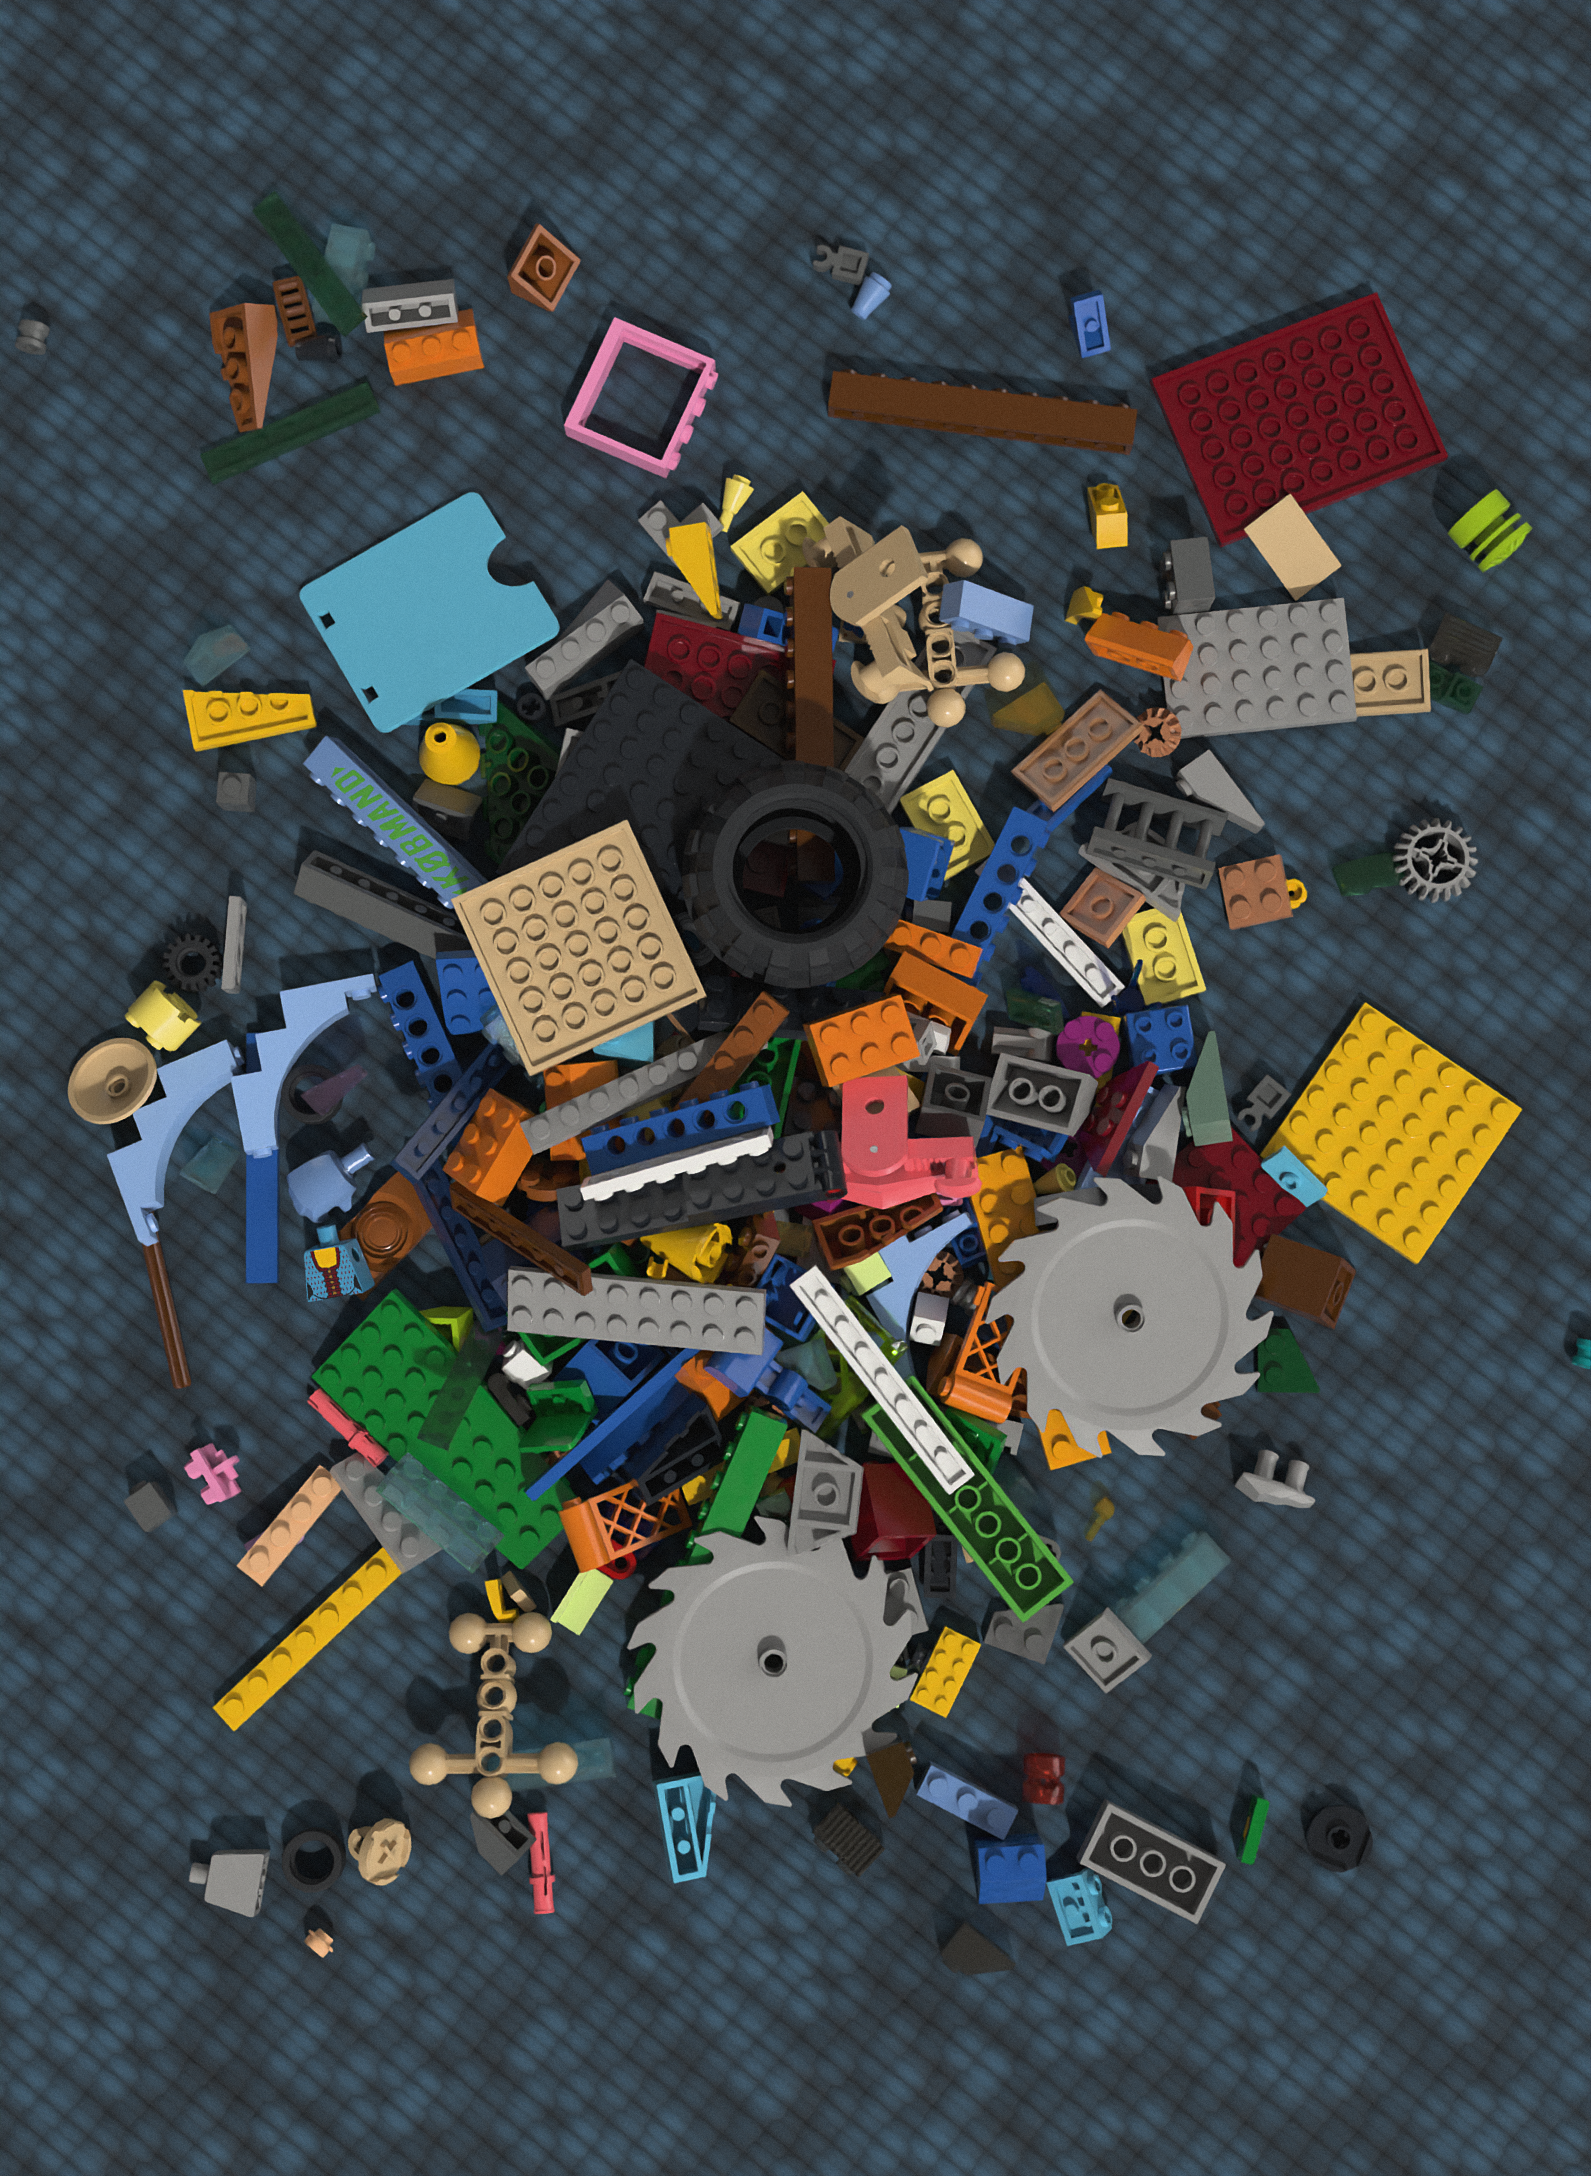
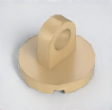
(382, 1851)

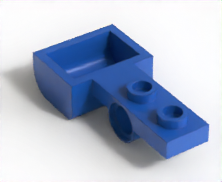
(778, 1385)

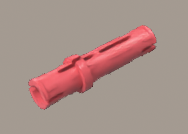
(348, 1428)
(540, 1864)

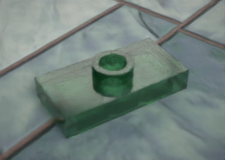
(1035, 1010)

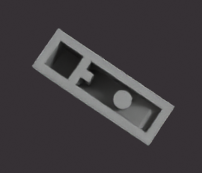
(1212, 787)
(1155, 1140)

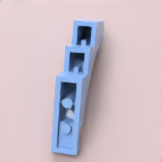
(306, 1015)
(143, 1165)

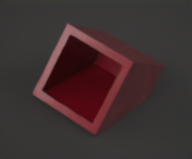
(892, 1515)

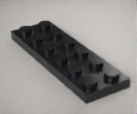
(733, 996)

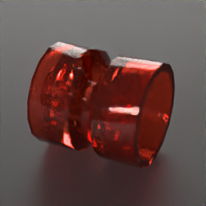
(1047, 1767)

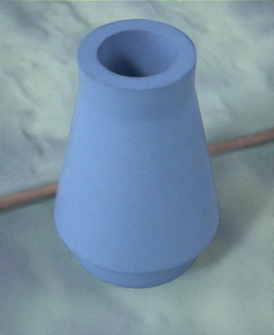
(871, 295)

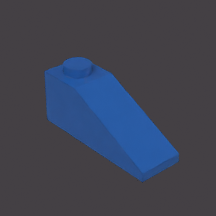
(768, 625)

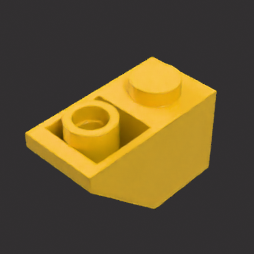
(1107, 516)

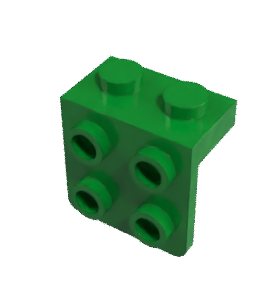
(562, 1415)

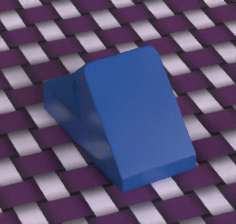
(1089, 323)

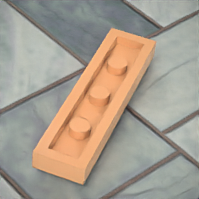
(290, 1526)

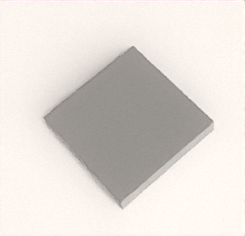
(1107, 1650)

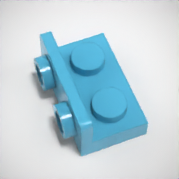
(1080, 1906)

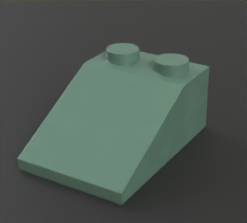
(1207, 1107)

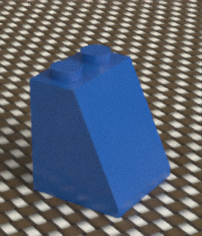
(611, 1370)
(1010, 1868)

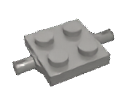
(903, 1595)

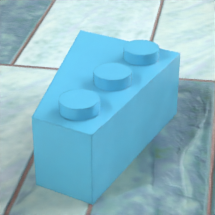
(630, 1049)
(685, 1823)

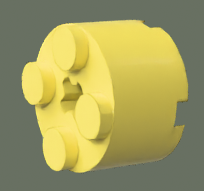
(163, 1017)

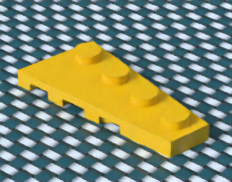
(235, 718)

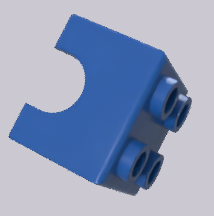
(926, 861)
(1162, 1038)
(782, 1304)

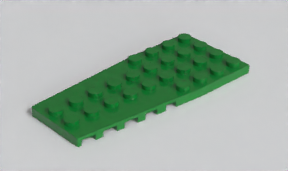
(388, 1382)

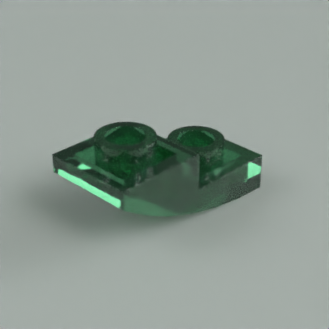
(1452, 689)
(1366, 873)

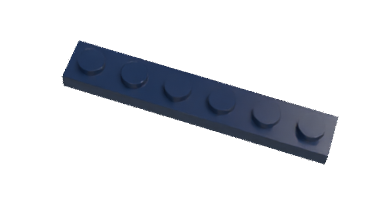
(451, 1113)
(461, 1247)

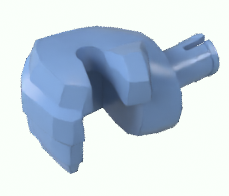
(326, 1182)

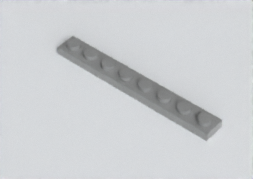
(621, 1095)

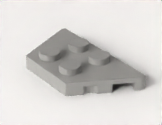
(1159, 891)
(824, 1496)

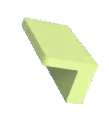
(582, 1600)

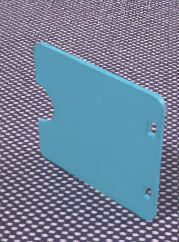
(426, 614)

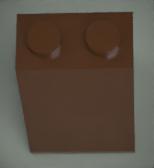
(1304, 1280)

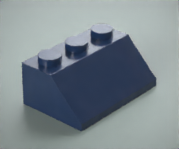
(500, 1257)

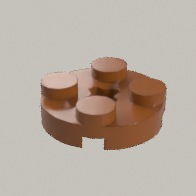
(543, 1177)

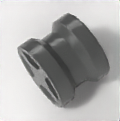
(32, 337)

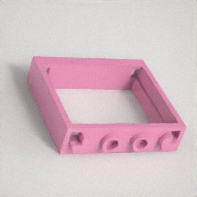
(624, 332)

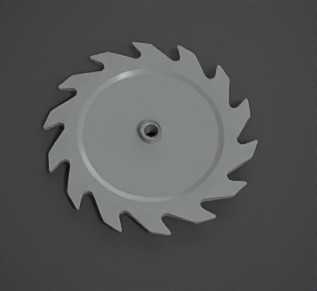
(1120, 1260)
(784, 1717)

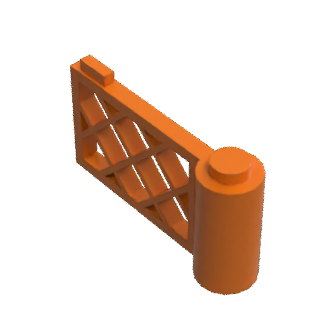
(969, 1390)
(591, 1540)

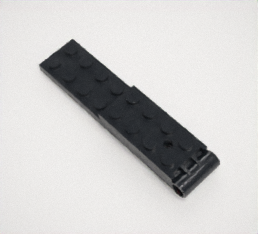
(713, 1195)

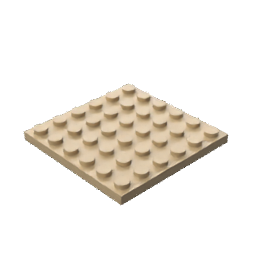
(578, 948)

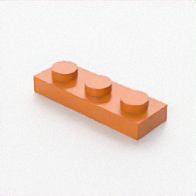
(934, 948)

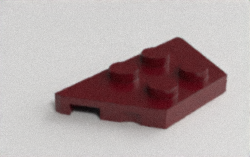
(1113, 1115)

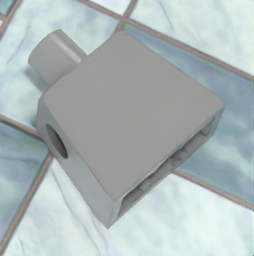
(234, 1879)

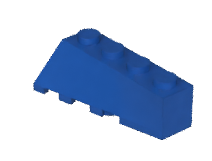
(633, 1431)

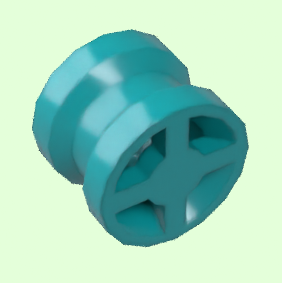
(1583, 1355)

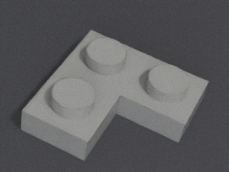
(660, 519)

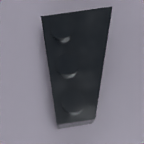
(676, 1452)

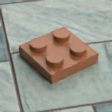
(1255, 892)
(1102, 907)

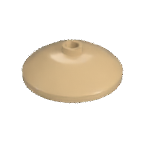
(112, 1081)

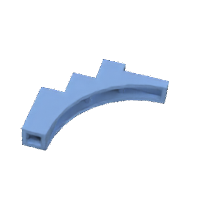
(907, 1264)

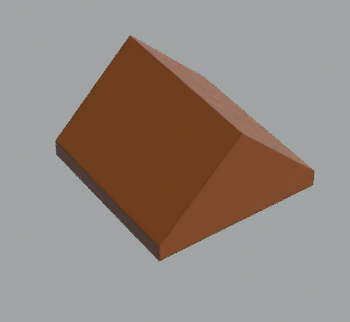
(542, 269)

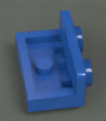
(1036, 1141)

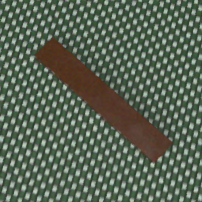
(522, 1239)

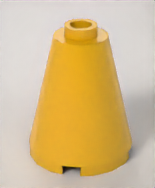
(449, 753)
(693, 1250)

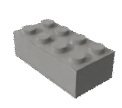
(1150, 1861)

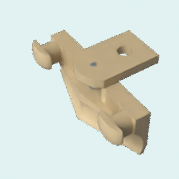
(868, 598)

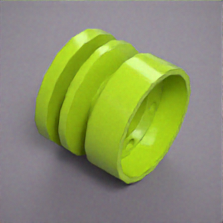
(1490, 531)

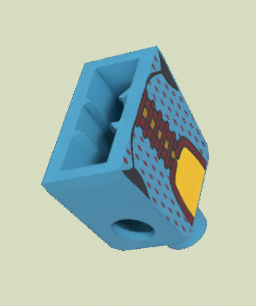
(335, 1267)

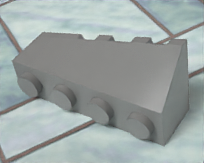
(593, 635)

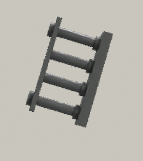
(1148, 856)

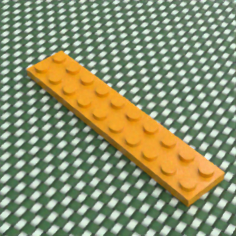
(1003, 1214)

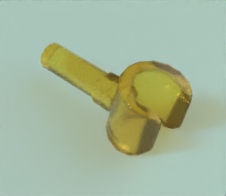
(1105, 1509)

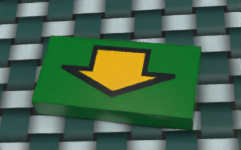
(1253, 1829)

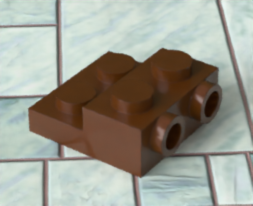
(753, 1250)

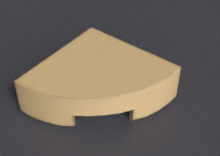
(518, 1592)

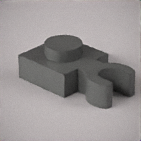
(847, 264)
(1266, 1100)

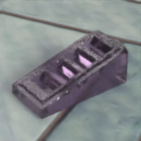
(328, 1093)

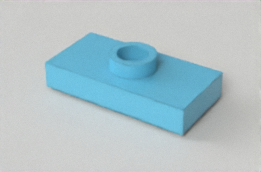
(1294, 1176)

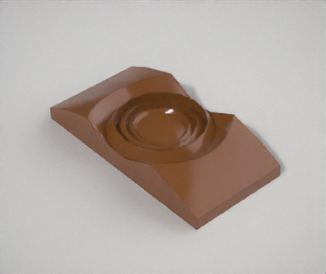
(388, 1228)

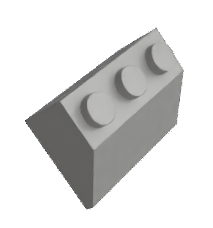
(1040, 1094)

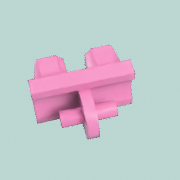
(217, 1472)

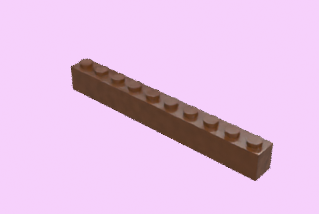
(982, 412)
(809, 704)

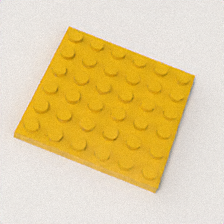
(1393, 1131)

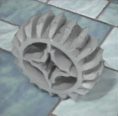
(1448, 864)

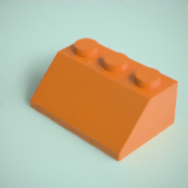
(433, 350)
(1140, 645)
(569, 1081)
(706, 1387)

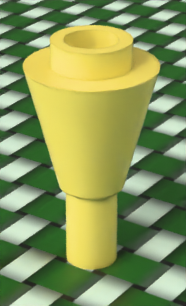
(735, 495)
(1055, 1181)

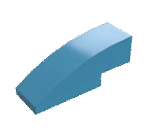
(463, 708)

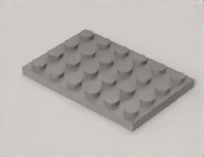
(1263, 669)

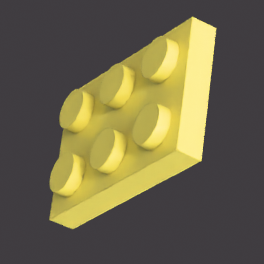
(777, 542)
(947, 811)
(1167, 956)

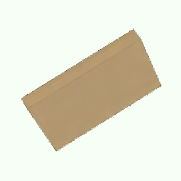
(1391, 682)

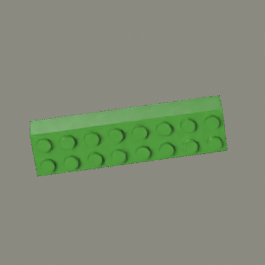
(978, 1515)

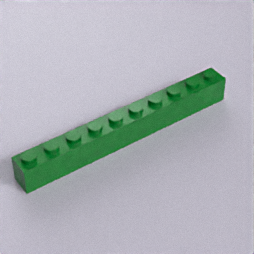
(727, 1510)

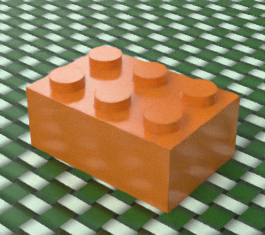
(936, 997)
(861, 1040)
(492, 1148)

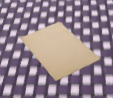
(1292, 547)

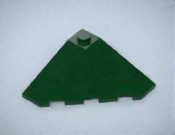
(518, 773)

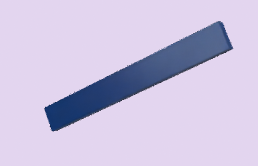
(262, 1200)
(609, 1422)

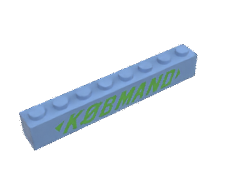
(392, 821)

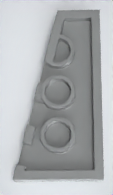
(396, 1533)

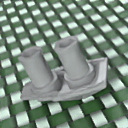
(1262, 1488)

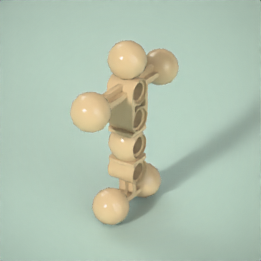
(1003, 671)
(554, 1763)

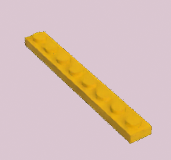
(307, 1639)

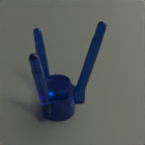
(1131, 999)

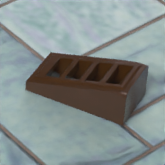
(288, 292)

